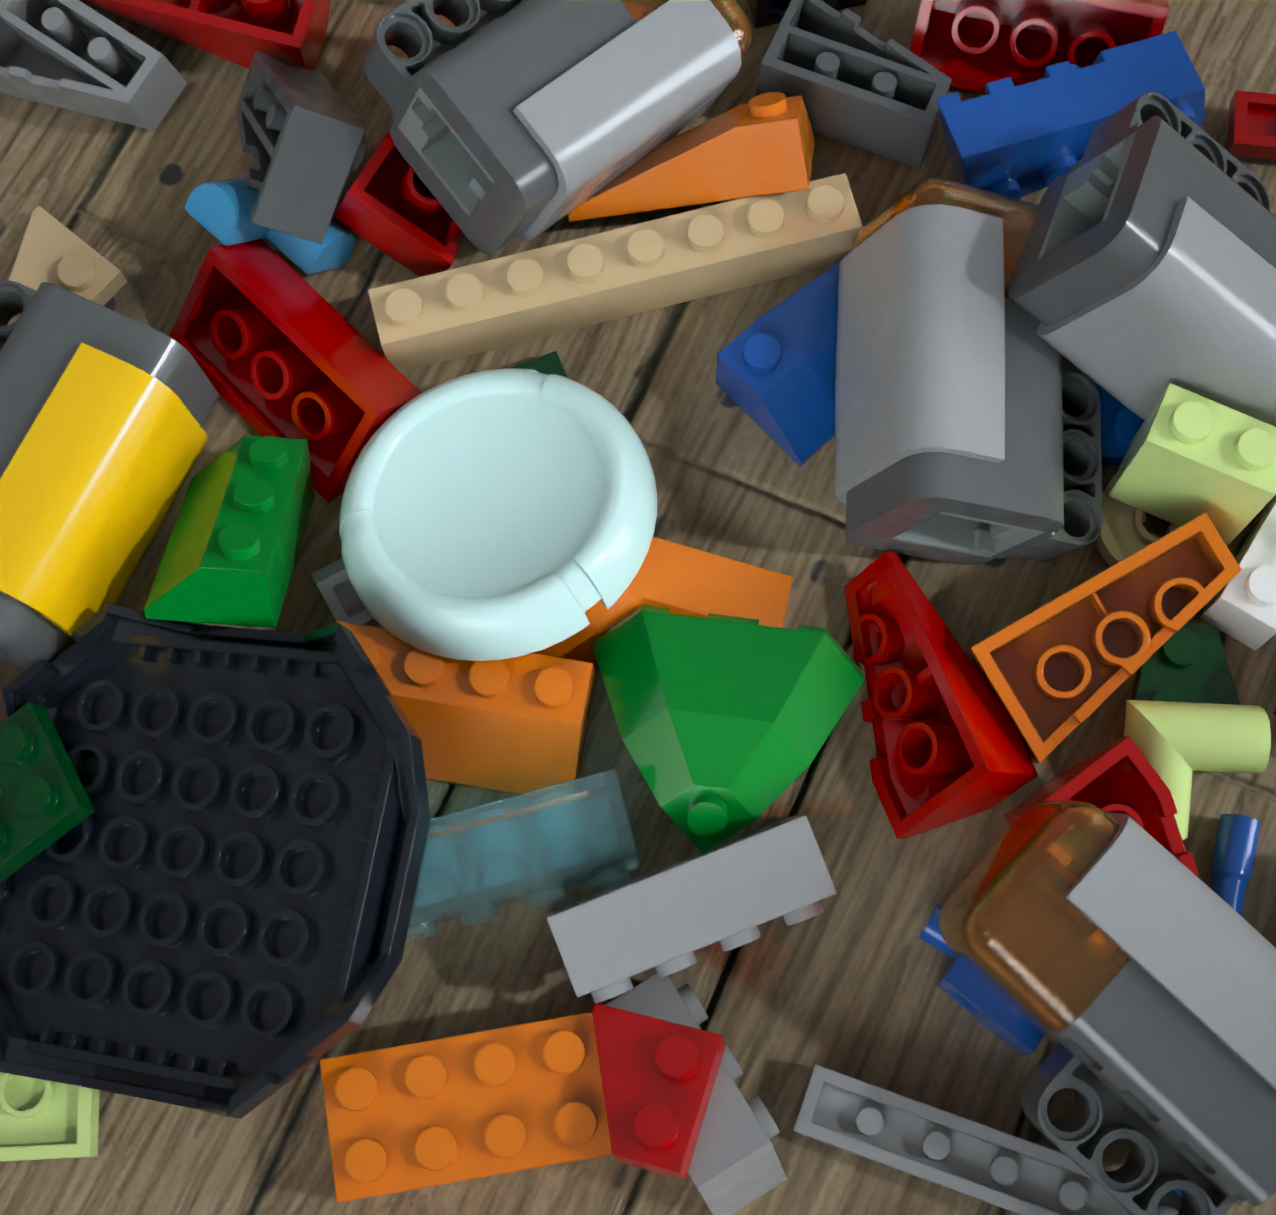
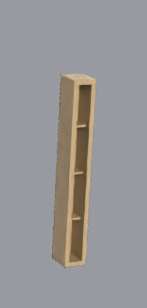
(614, 274)

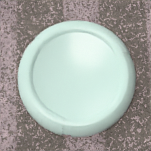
(497, 514)

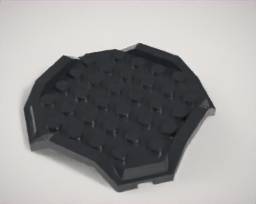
(235, 866)

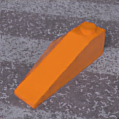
(735, 155)
(689, 585)

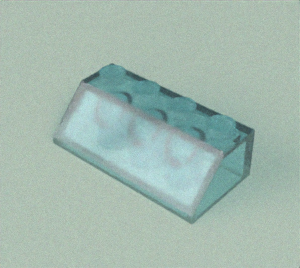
(523, 851)

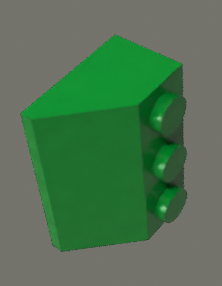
(237, 536)

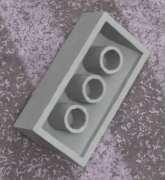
(690, 905)

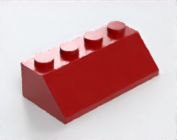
(1019, 38)
(288, 358)

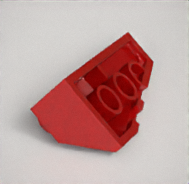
(235, 27)

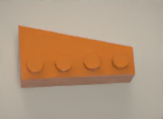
(1085, 643)

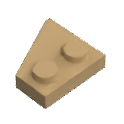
(63, 259)

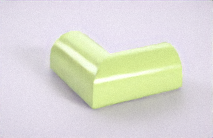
(1197, 738)

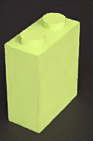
(1199, 460)

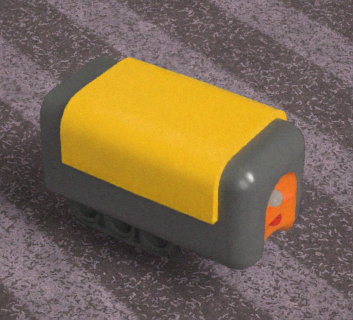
(91, 457)

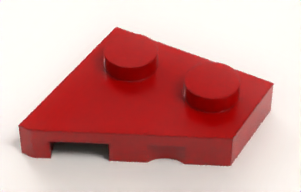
(654, 1087)

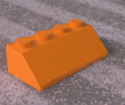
(491, 721)

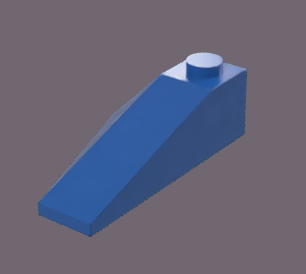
(786, 368)

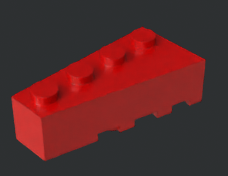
(399, 213)

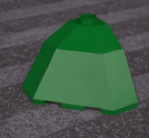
(721, 710)

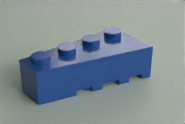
(1036, 131)

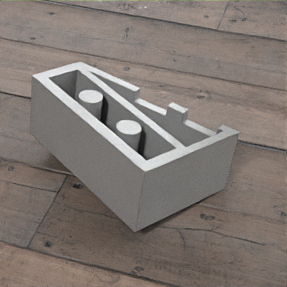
(83, 63)

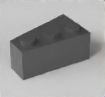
(854, 83)
(300, 146)

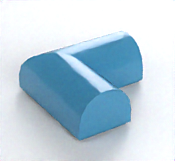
(225, 212)

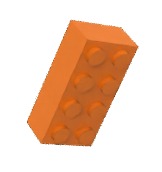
(465, 1107)

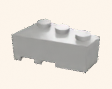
(734, 1148)

